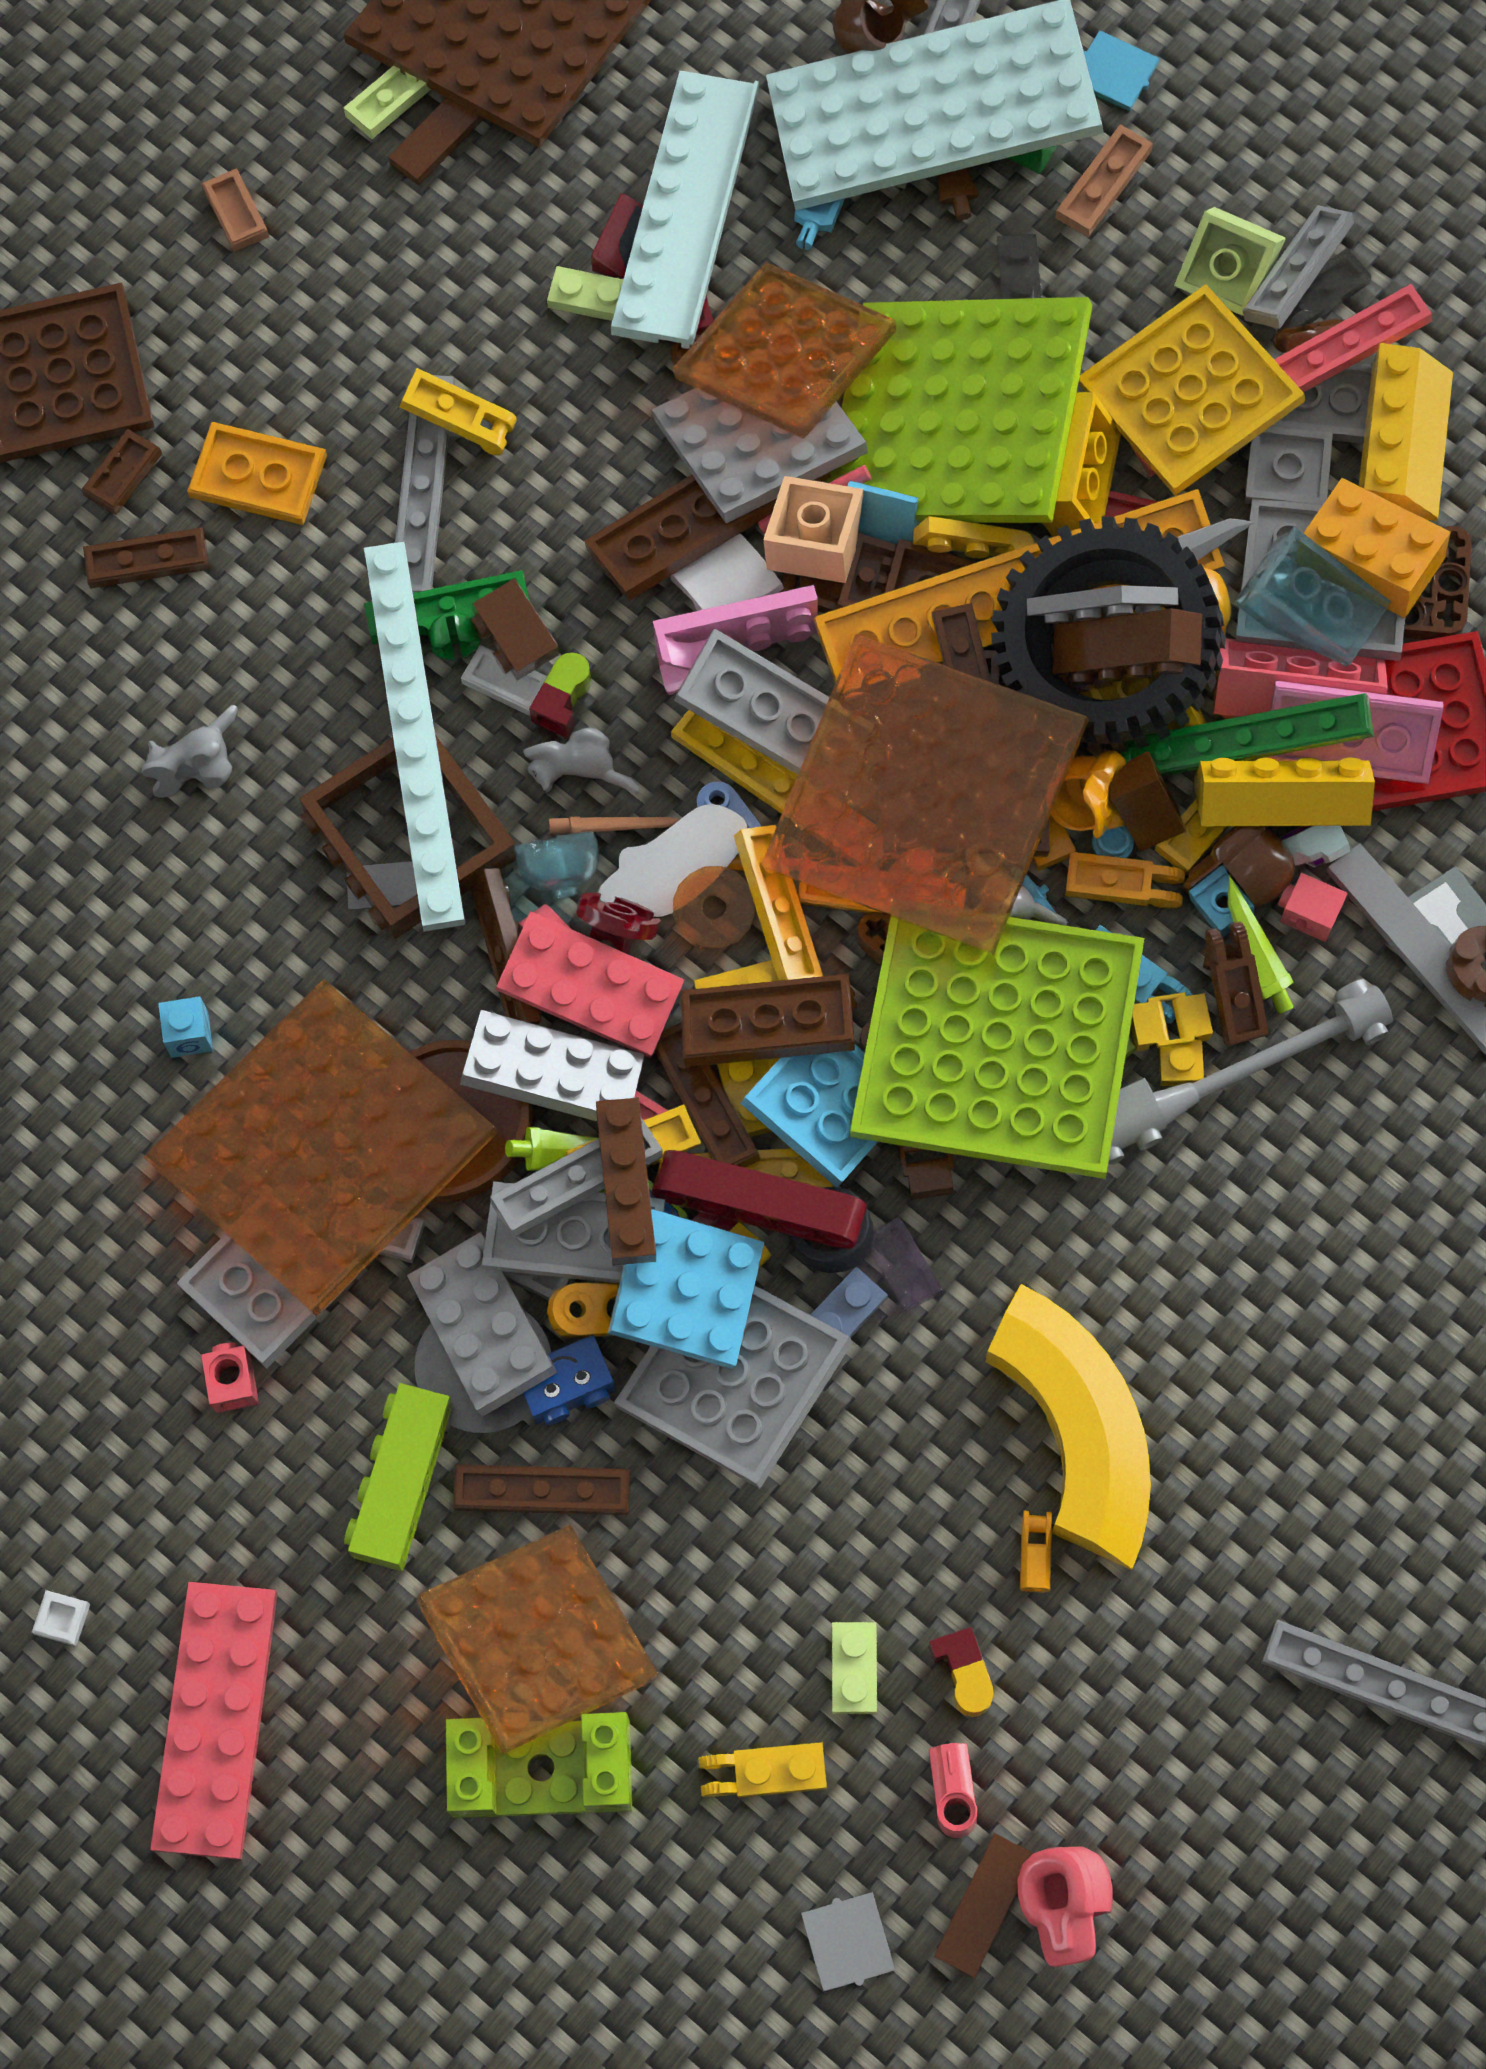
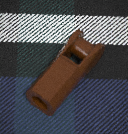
(1289, 338)

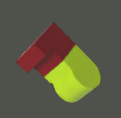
(557, 696)

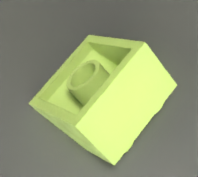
(1229, 258)

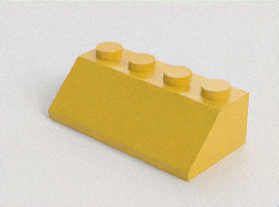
(1406, 429)
(1285, 792)

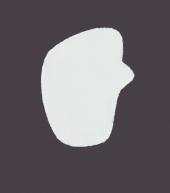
(654, 870)

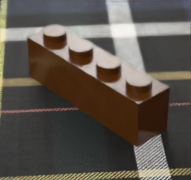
(1127, 645)

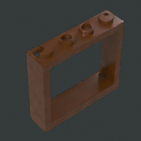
(407, 915)

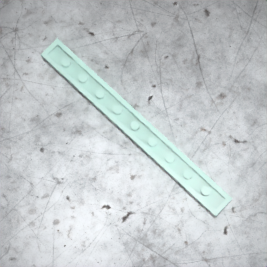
(414, 737)

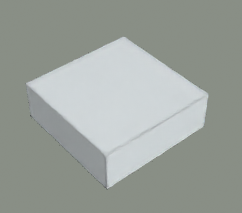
(61, 1618)

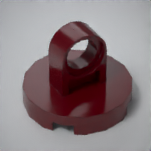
(617, 920)

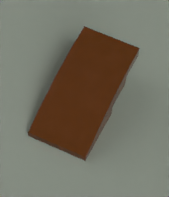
(881, 569)

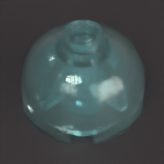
(559, 863)

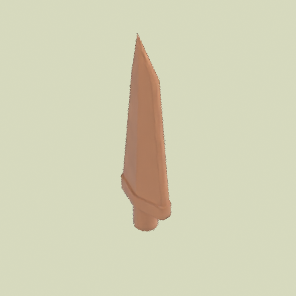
(574, 825)

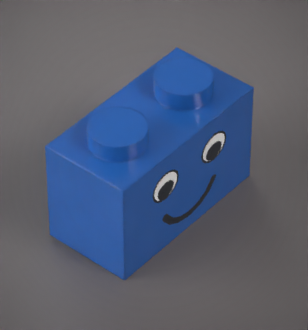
(579, 1380)

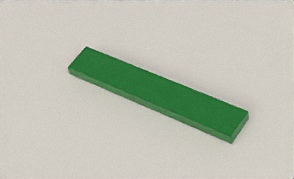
(1259, 734)

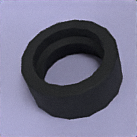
(841, 1259)

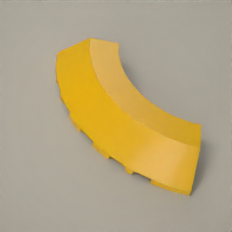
(1092, 1422)

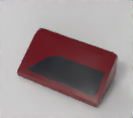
(616, 241)

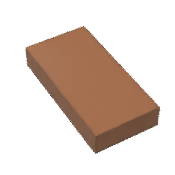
(235, 210)

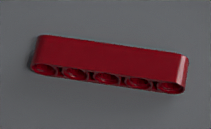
(759, 1199)

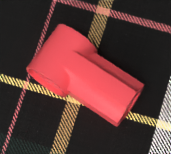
(953, 1786)

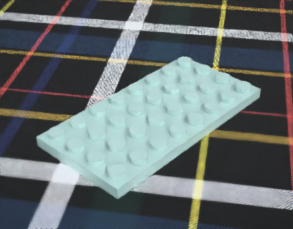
(934, 104)

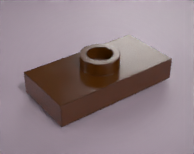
(121, 471)

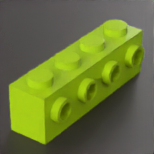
(400, 1476)

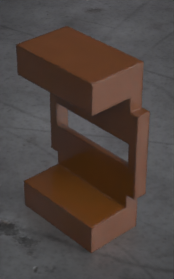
(927, 1177)

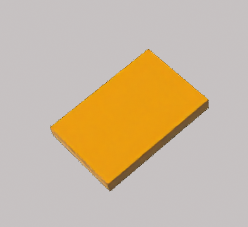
(257, 473)

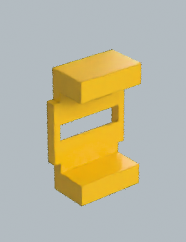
(1150, 1027)

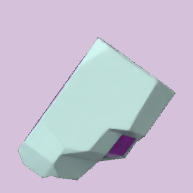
(1316, 844)

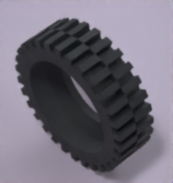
(1093, 561)

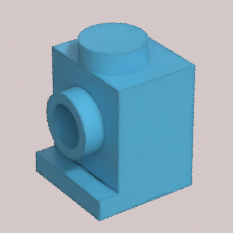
(1208, 892)

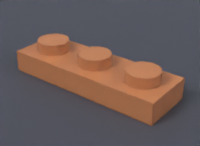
(1104, 180)

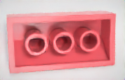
(1251, 669)

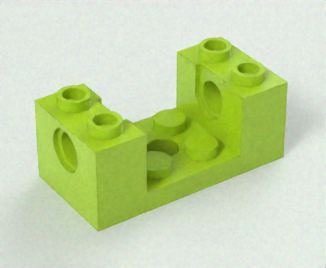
(588, 1773)

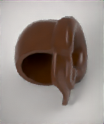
(871, 25)
(1253, 860)

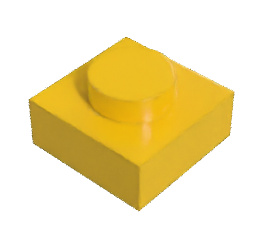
(1181, 1063)

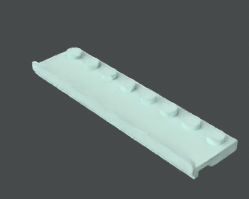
(685, 209)

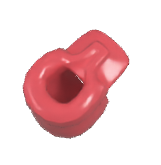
(1060, 1896)

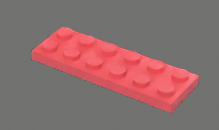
(214, 1721)

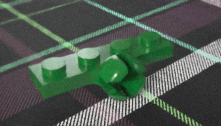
(447, 611)

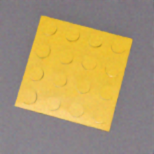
(1191, 389)

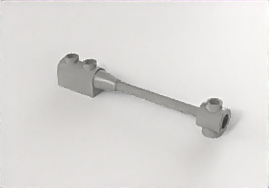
(1143, 1114)

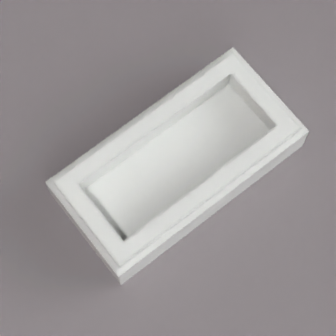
(487, 677)

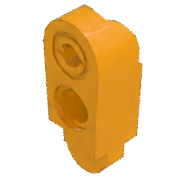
(594, 1316)

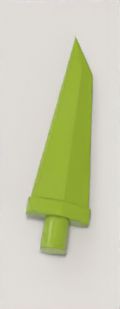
(1271, 972)
(543, 1146)

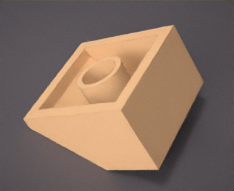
(813, 529)

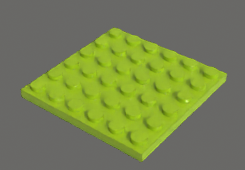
(971, 405)
(1001, 1049)

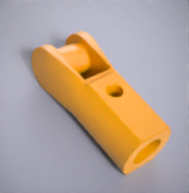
(1036, 1558)

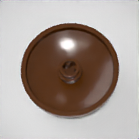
(508, 1116)

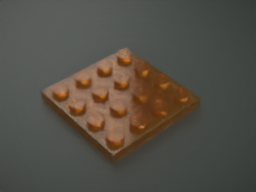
(785, 349)
(536, 1638)

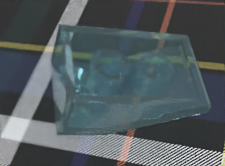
(1312, 598)

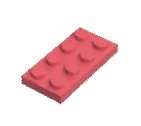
(590, 984)

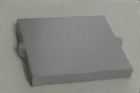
(848, 1941)

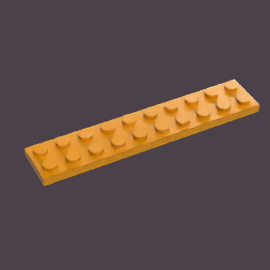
(905, 614)

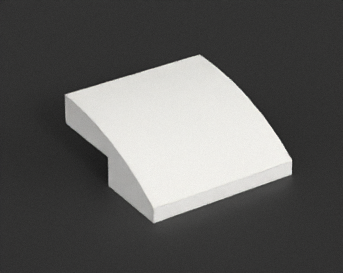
(727, 576)

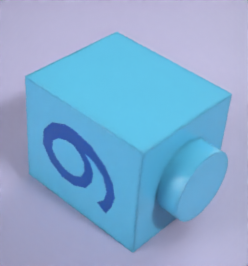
(185, 1027)

